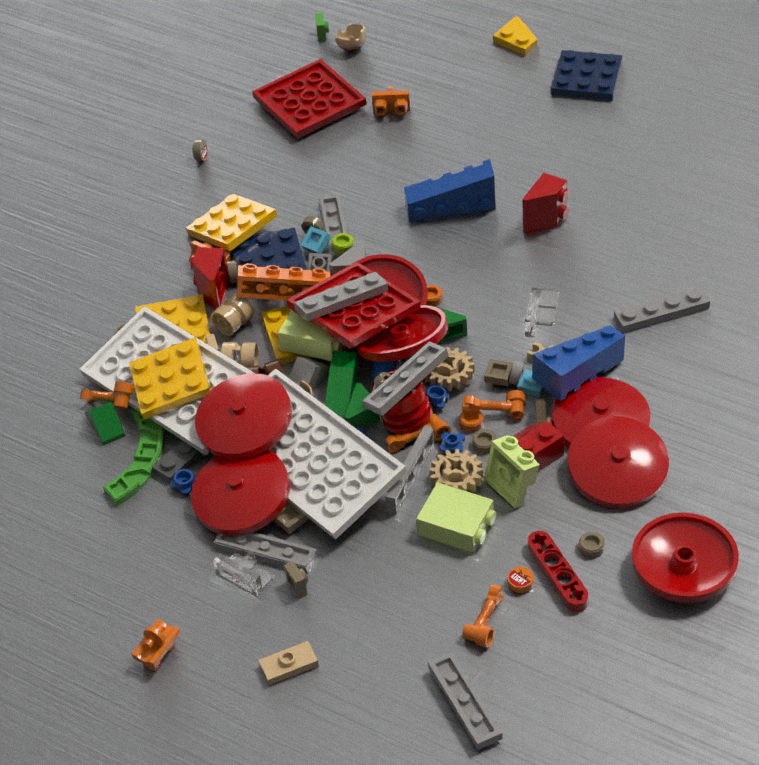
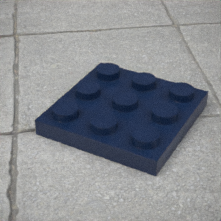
(586, 75)
(271, 248)

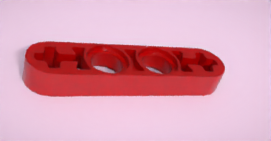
(556, 571)

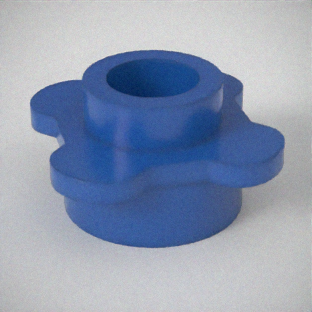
(437, 396)
(451, 442)
(183, 481)

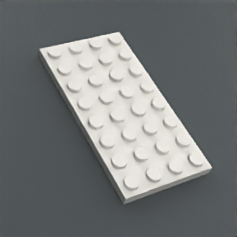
(146, 335)
(330, 463)

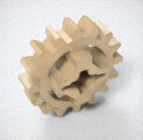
(453, 370)
(457, 470)

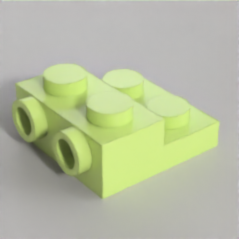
(510, 470)

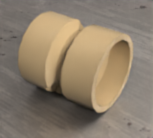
(232, 314)
(247, 352)

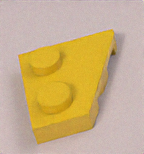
(516, 37)

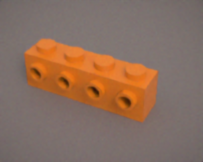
(276, 282)

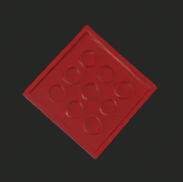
(309, 98)
(363, 319)

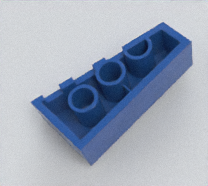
(452, 193)
(577, 360)

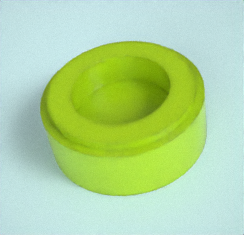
(342, 243)

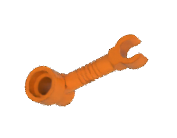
(120, 395)
(514, 404)
(398, 441)
(479, 632)

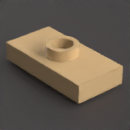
(288, 663)

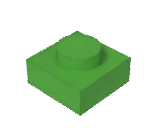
(322, 27)

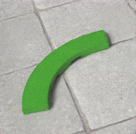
(140, 471)

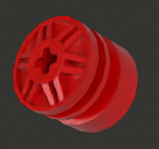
(408, 413)

